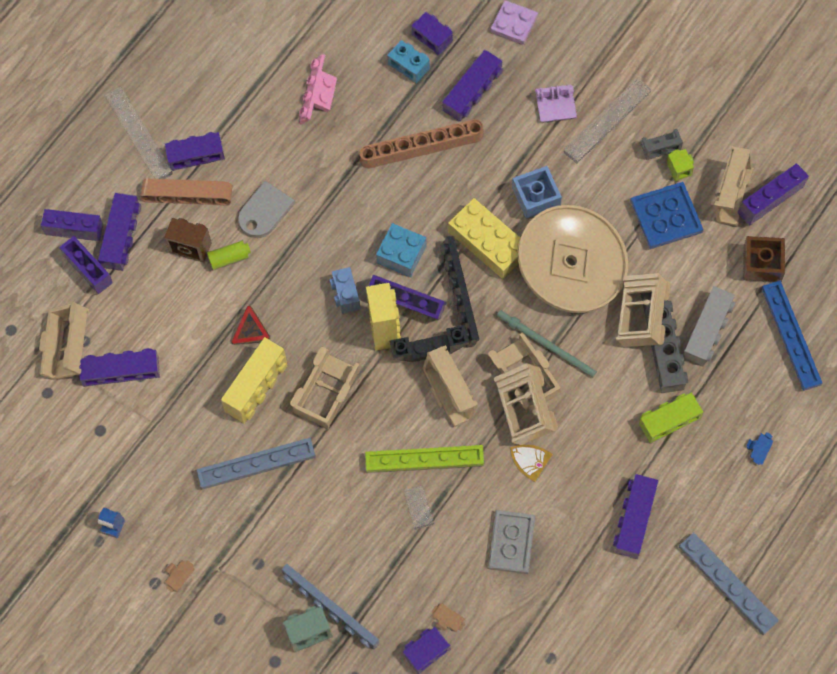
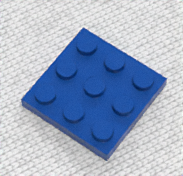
(666, 215)

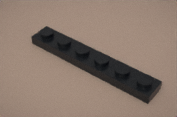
(459, 289)

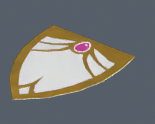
(530, 459)

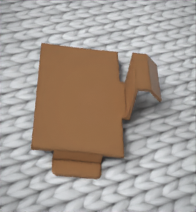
(178, 574)
(447, 618)

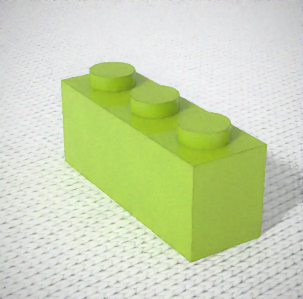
(670, 417)

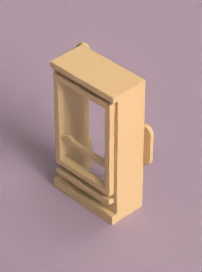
(733, 186)
(660, 292)
(52, 341)
(517, 352)
(332, 367)
(517, 378)
(449, 386)

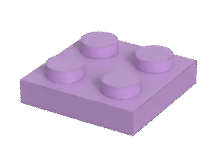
(514, 22)

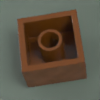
(188, 239)
(764, 258)

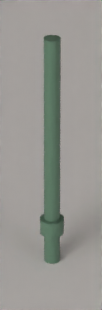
(515, 324)

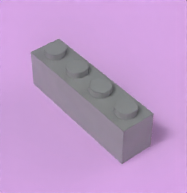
(708, 326)

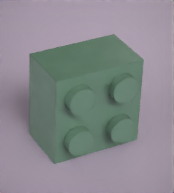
(307, 628)

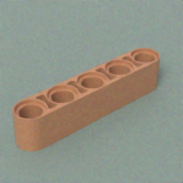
(186, 191)

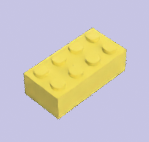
(486, 237)
(383, 315)
(254, 381)

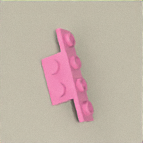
(319, 90)

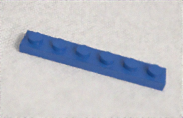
(791, 335)

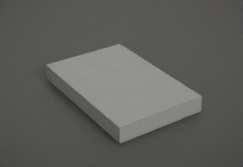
(511, 542)

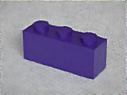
(194, 151)
(72, 224)
(86, 265)

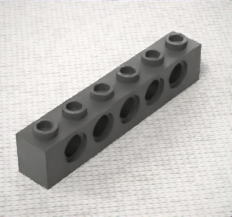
(667, 381)

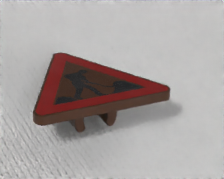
(250, 328)

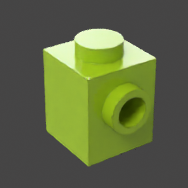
(680, 164)

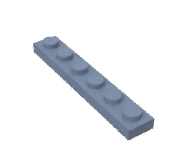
(256, 463)
(728, 583)
(336, 613)

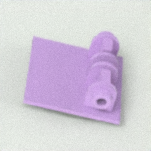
(556, 103)

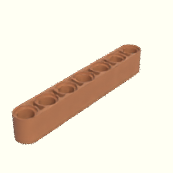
(428, 137)

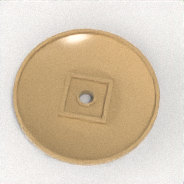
(586, 239)

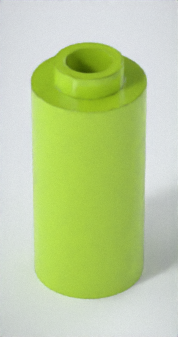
(228, 254)

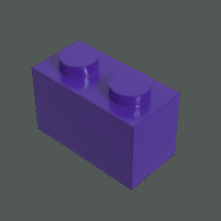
(432, 33)
(426, 649)

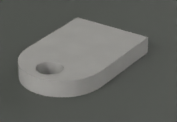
(264, 209)

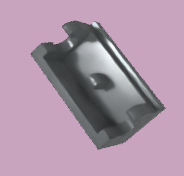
(661, 145)

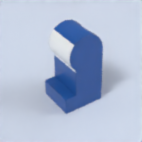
(111, 522)

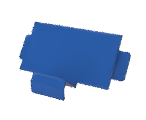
(760, 447)

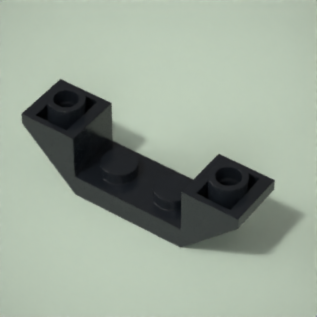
(417, 350)

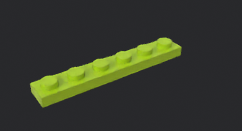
(424, 458)

